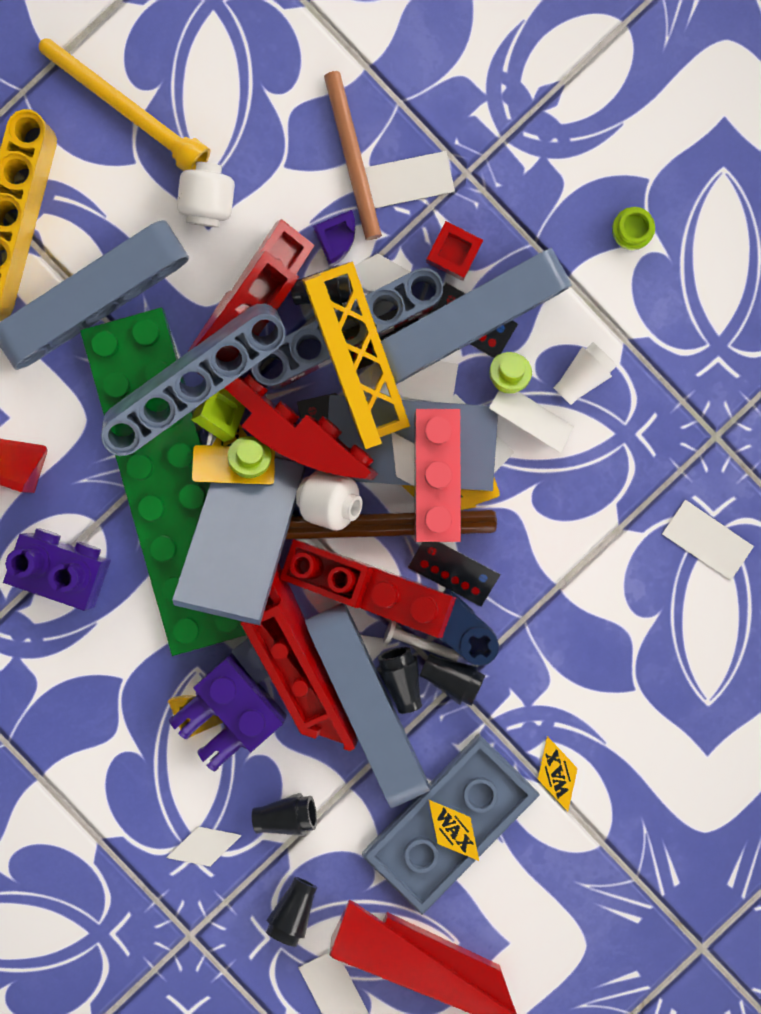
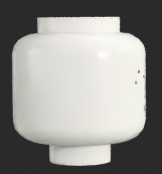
(205, 195)
(329, 500)

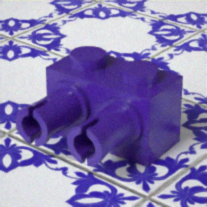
(56, 569)
(239, 702)

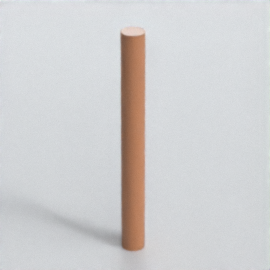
(352, 155)

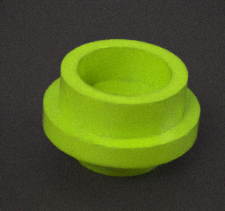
(633, 228)
(510, 372)
(249, 457)

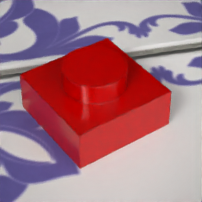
(454, 250)

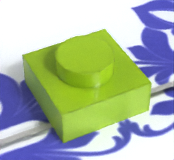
(220, 415)

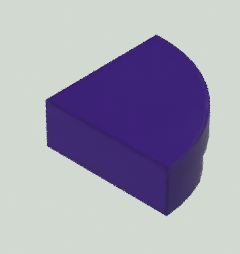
(336, 236)

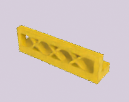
(342, 360)

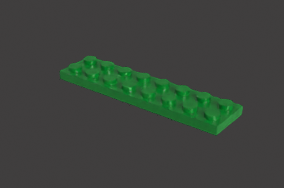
(158, 474)

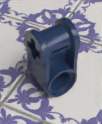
(462, 626)

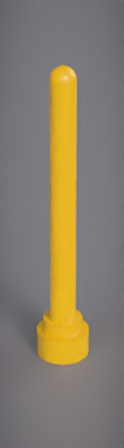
(183, 150)

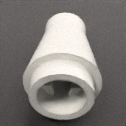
(585, 373)

